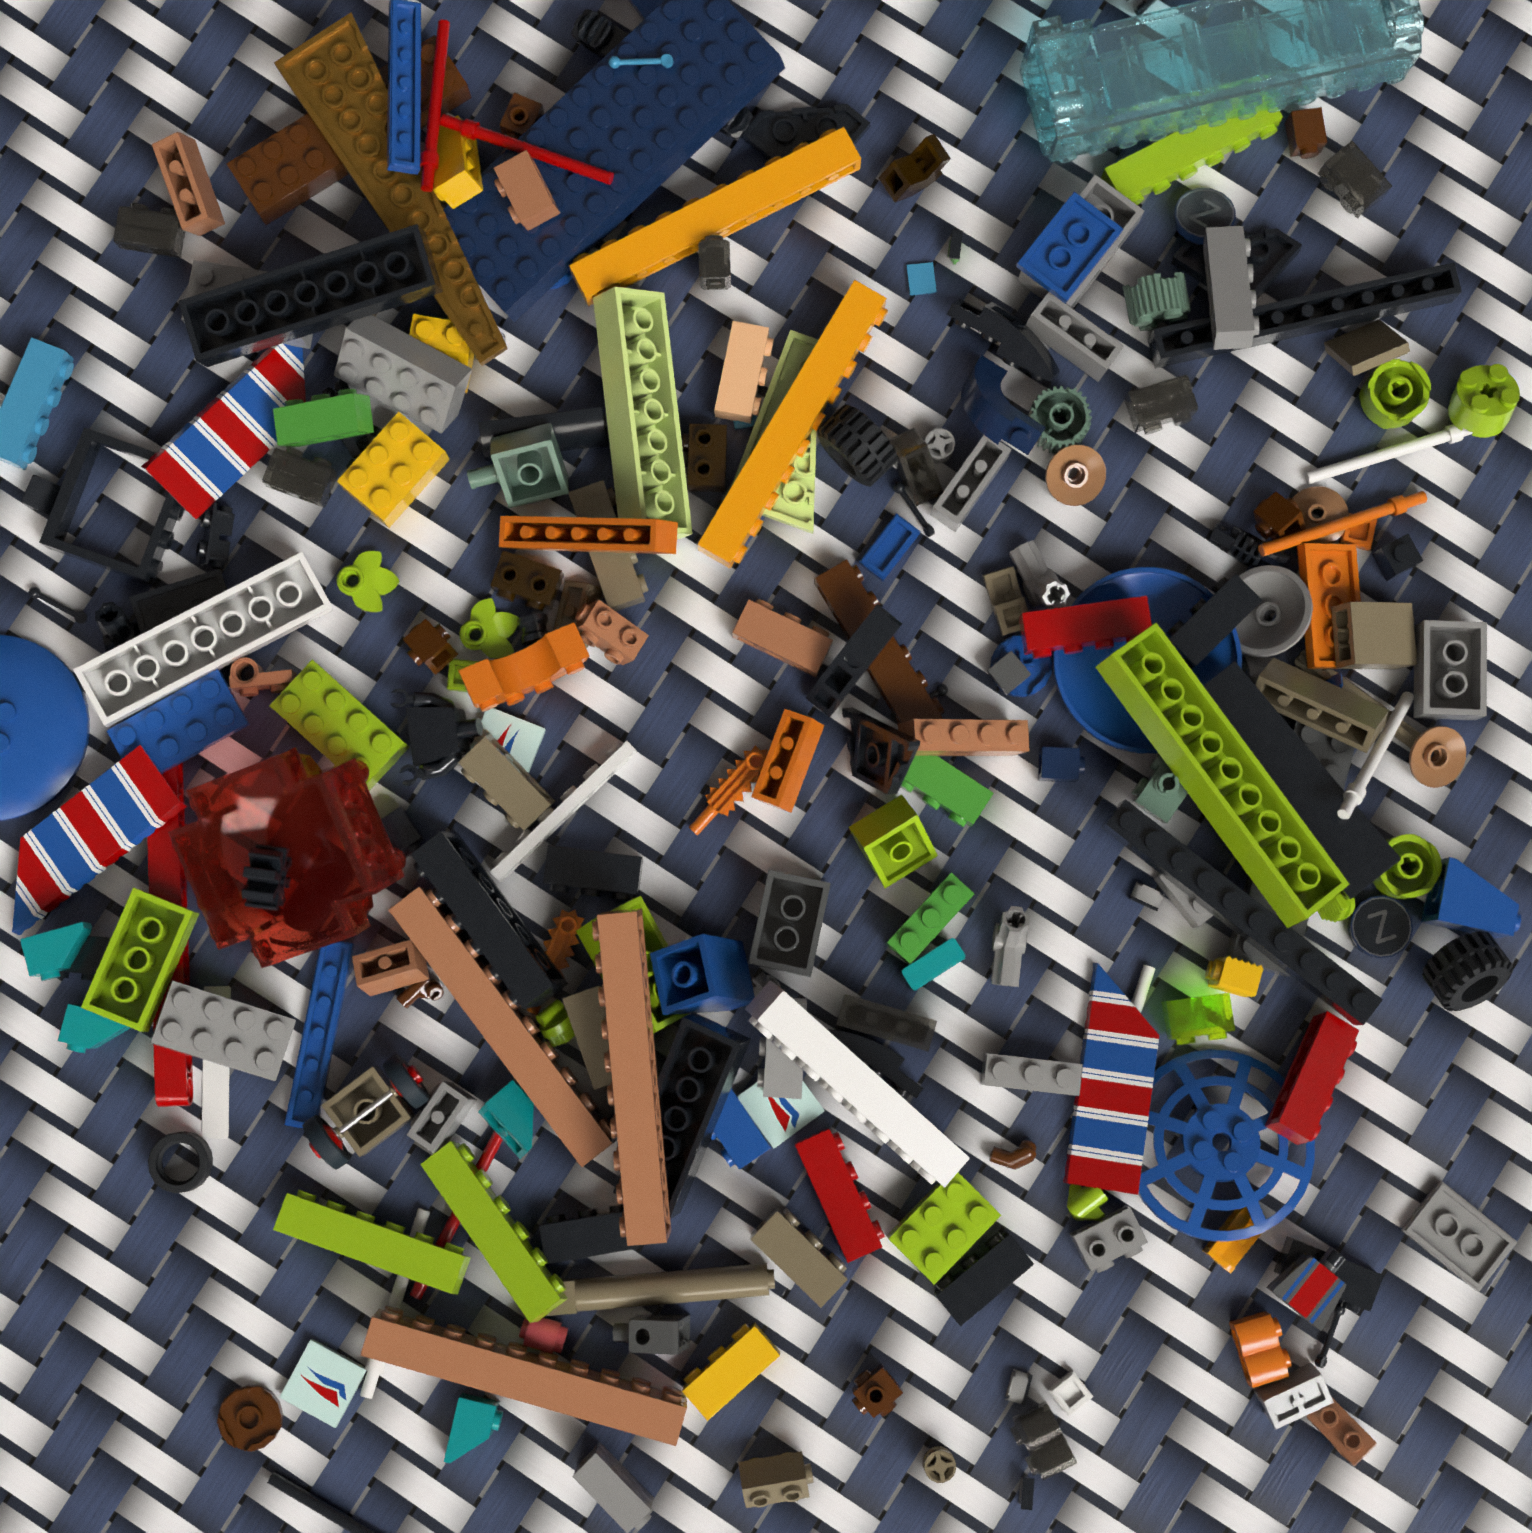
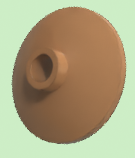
(1086, 483)
(1328, 502)
(1447, 758)

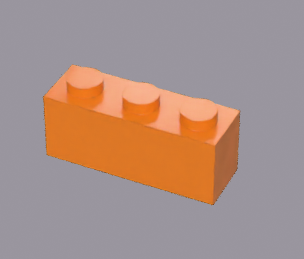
(787, 760)

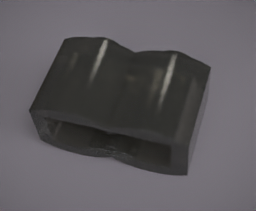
(1043, 1440)

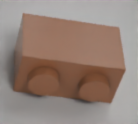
(526, 190)
(389, 968)

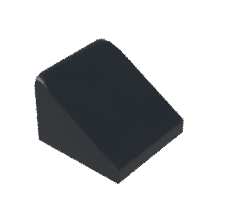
(40, 495)

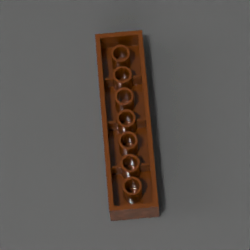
(301, 162)

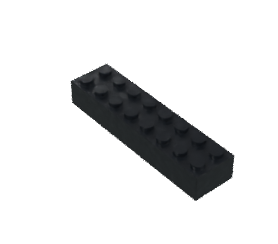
(311, 296)

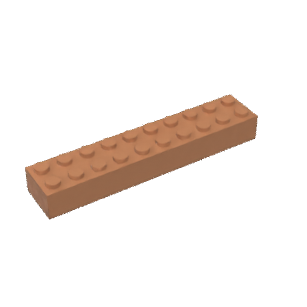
(503, 1026)
(634, 1077)
(525, 1375)

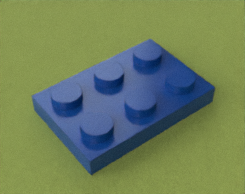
(1069, 247)

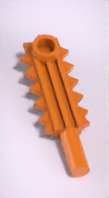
(739, 780)
(562, 938)

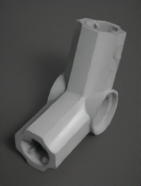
(1038, 582)
(1008, 946)

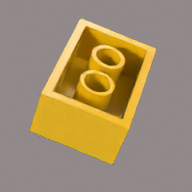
(393, 469)

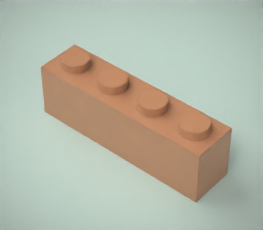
(968, 737)

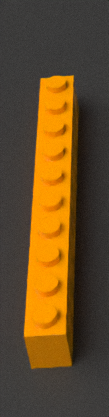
(719, 213)
(792, 424)

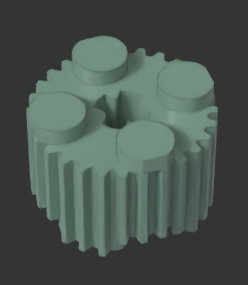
(1157, 301)
(1068, 405)

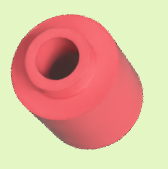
(544, 1335)

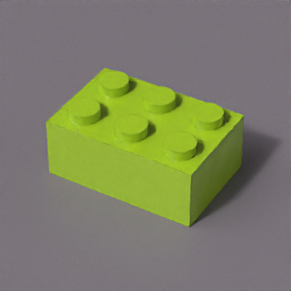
(943, 1227)

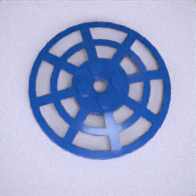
(1220, 1165)

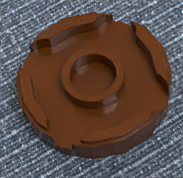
(250, 1417)

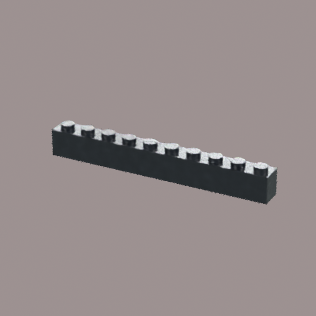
(1315, 313)
(1241, 913)

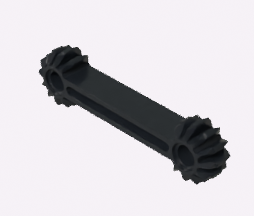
(602, 36)

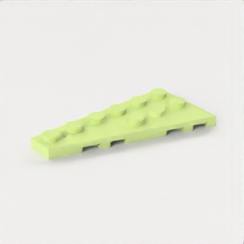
(796, 497)

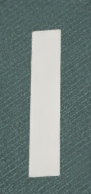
(215, 1089)

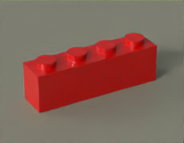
(1083, 626)
(1312, 1078)
(838, 1194)

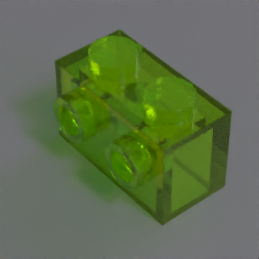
(1198, 1017)

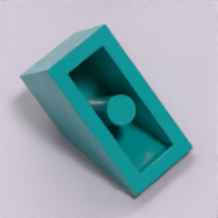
(54, 950)
(87, 1029)
(511, 1117)
(472, 1424)

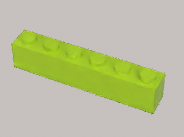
(1183, 154)
(494, 1231)
(372, 1243)

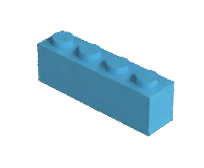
(30, 401)

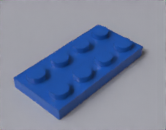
(182, 723)

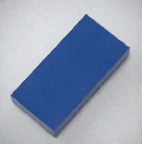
(889, 547)

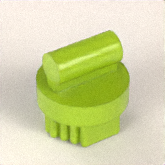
(1337, 909)
(555, 1024)

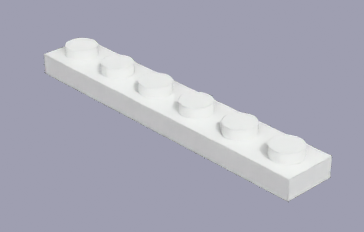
(553, 819)

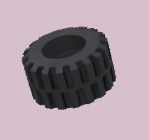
(857, 445)
(1467, 971)

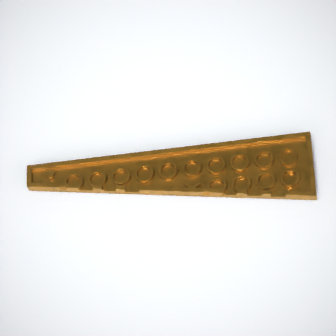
(349, 106)

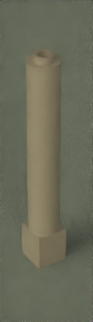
(665, 1288)

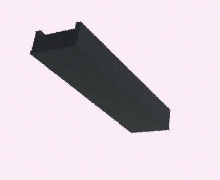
(1310, 789)

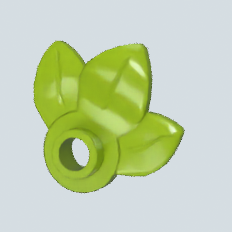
(372, 581)
(494, 629)

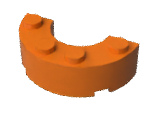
(526, 670)

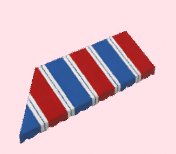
(229, 431)
(90, 835)
(1114, 1091)

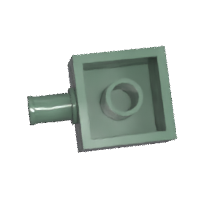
(525, 466)
(1160, 793)

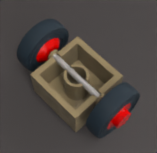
(367, 1111)

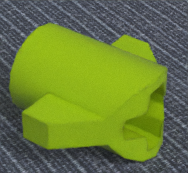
(1086, 1203)

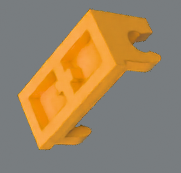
(1230, 1253)

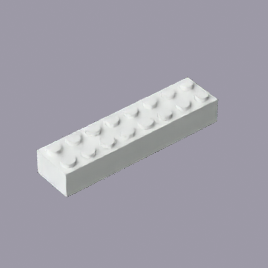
(203, 639)
(850, 1078)

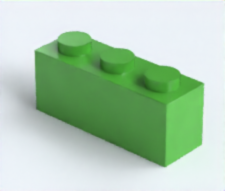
(323, 419)
(947, 788)
(929, 918)

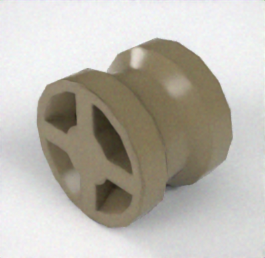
(941, 1470)

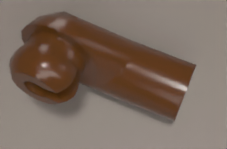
(426, 989)
(1017, 1158)

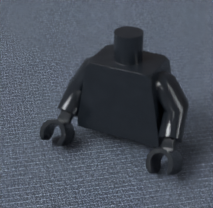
(436, 734)

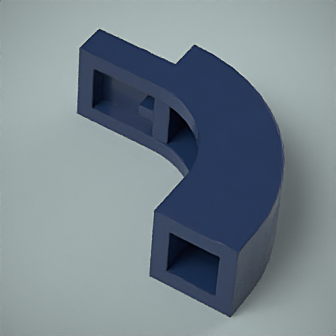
(992, 411)

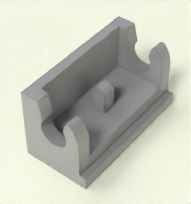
(1294, 1396)

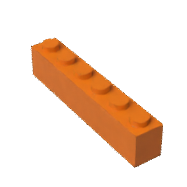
(588, 534)

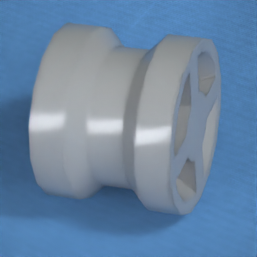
(938, 439)

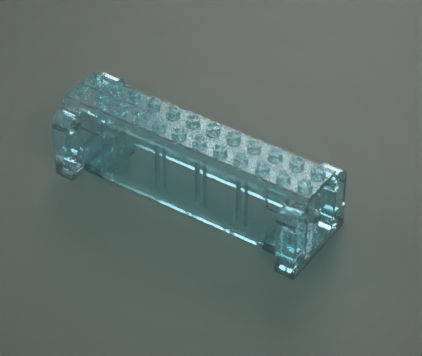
(1206, 66)

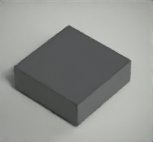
(1008, 672)

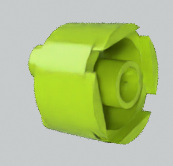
(1484, 400)
(1390, 410)
(1423, 872)

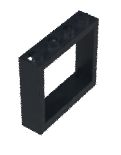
(69, 498)

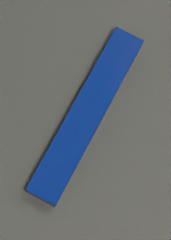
(404, 86)
(319, 1033)

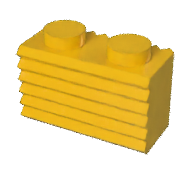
(1234, 976)

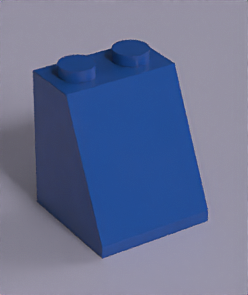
(1469, 903)
(702, 975)

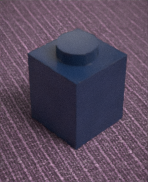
(1060, 764)

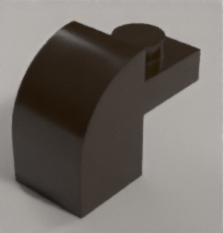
(915, 171)

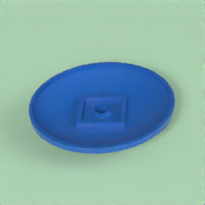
(1083, 687)
(40, 727)

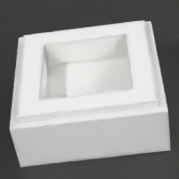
(1070, 1393)

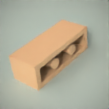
(743, 372)

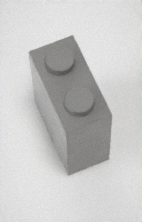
(614, 1489)

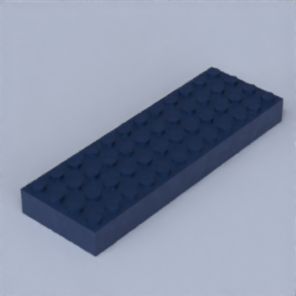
(622, 120)

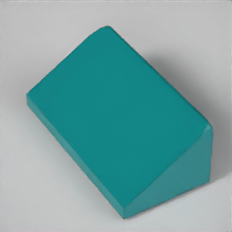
(933, 964)

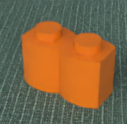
(1260, 1349)

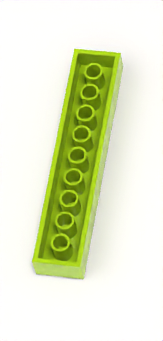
(1222, 776)

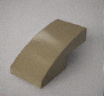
(1005, 598)

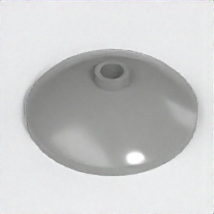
(1286, 597)

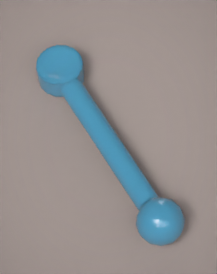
(666, 61)

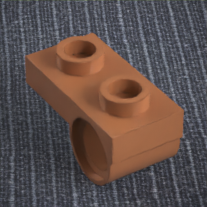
(261, 680)
(1343, 1432)

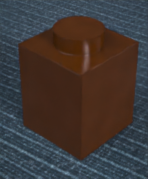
(1306, 132)

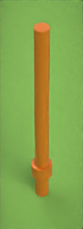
(1394, 506)

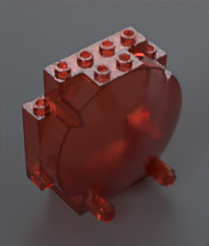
(333, 842)

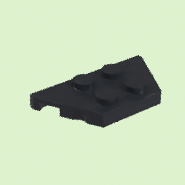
(878, 751)

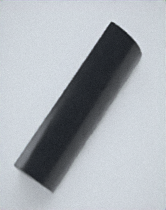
(571, 428)

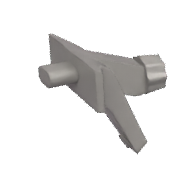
(1255, 666)

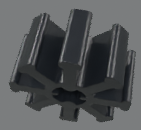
(266, 877)

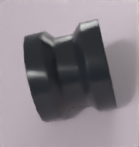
(533, 627)

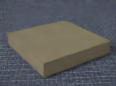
(1367, 347)

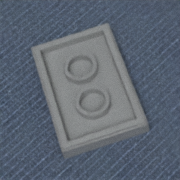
(1458, 1236)

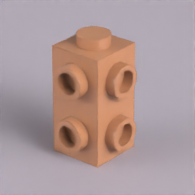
(609, 632)

